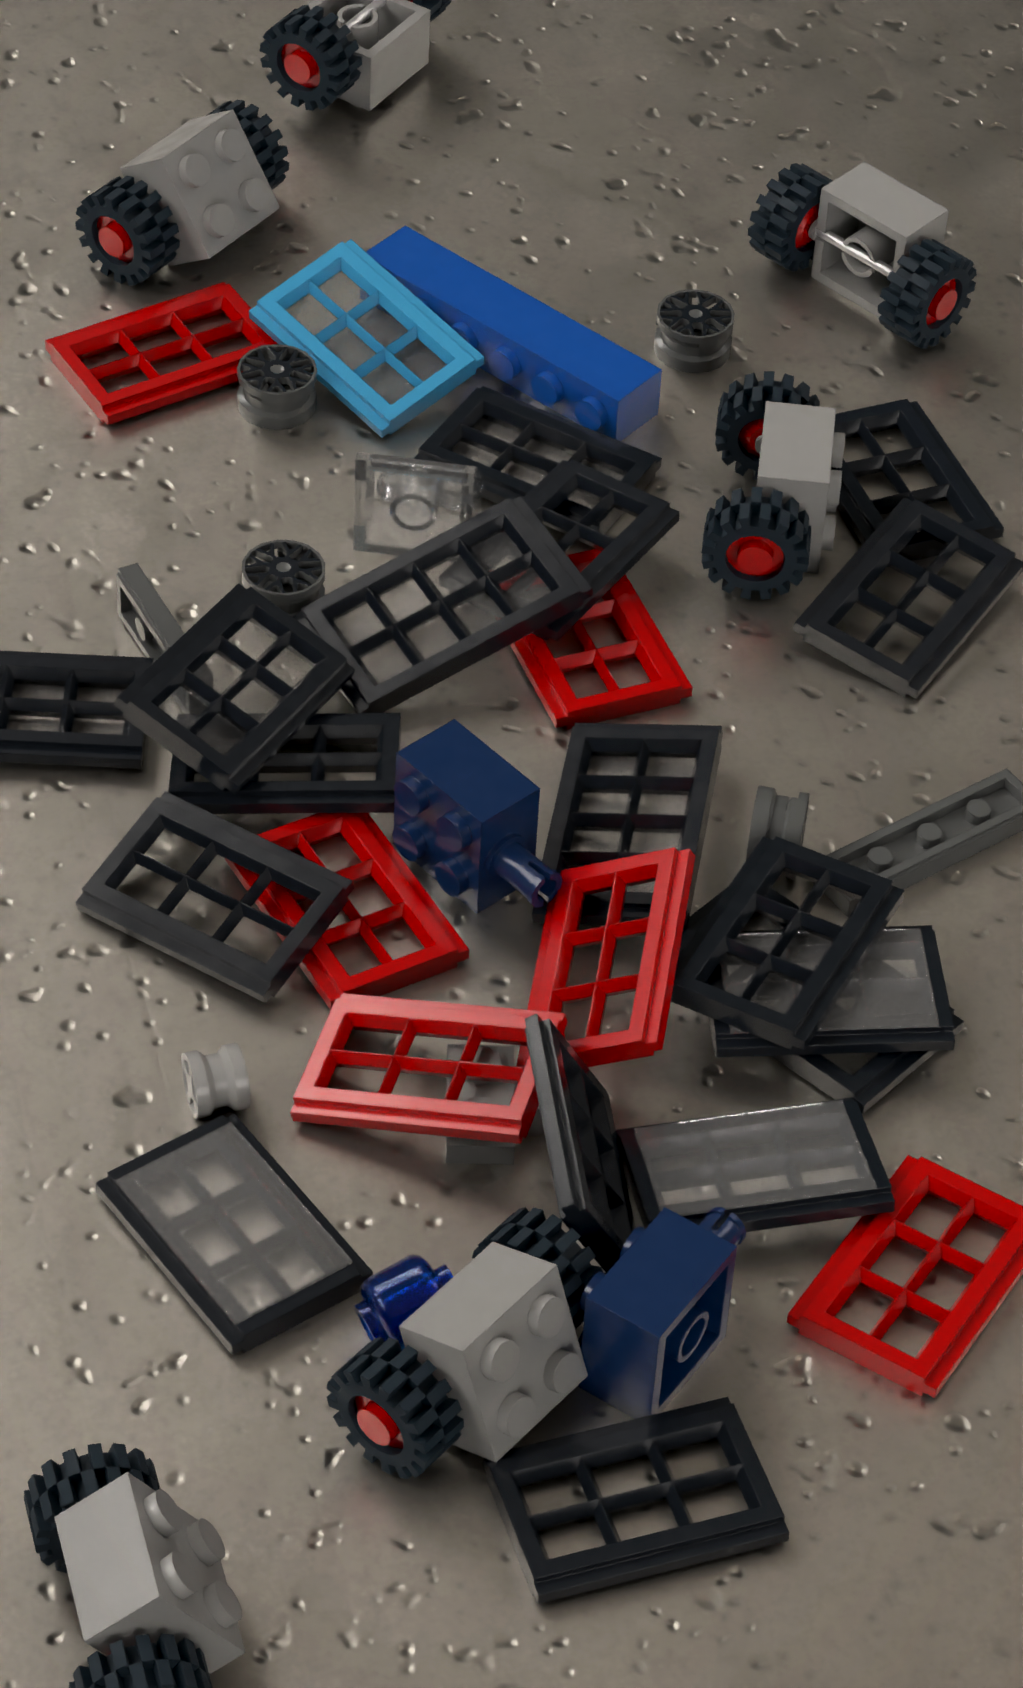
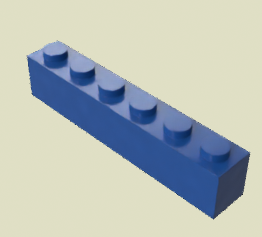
(526, 339)

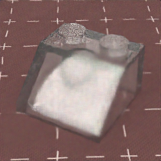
(410, 501)

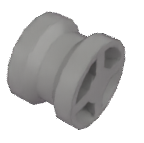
(216, 1080)

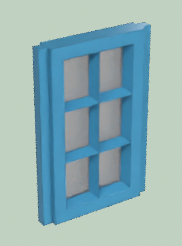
(367, 337)

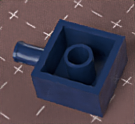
(469, 820)
(658, 1310)

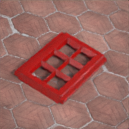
(158, 391)
(643, 641)
(410, 902)
(655, 981)
(420, 1114)
(867, 1240)

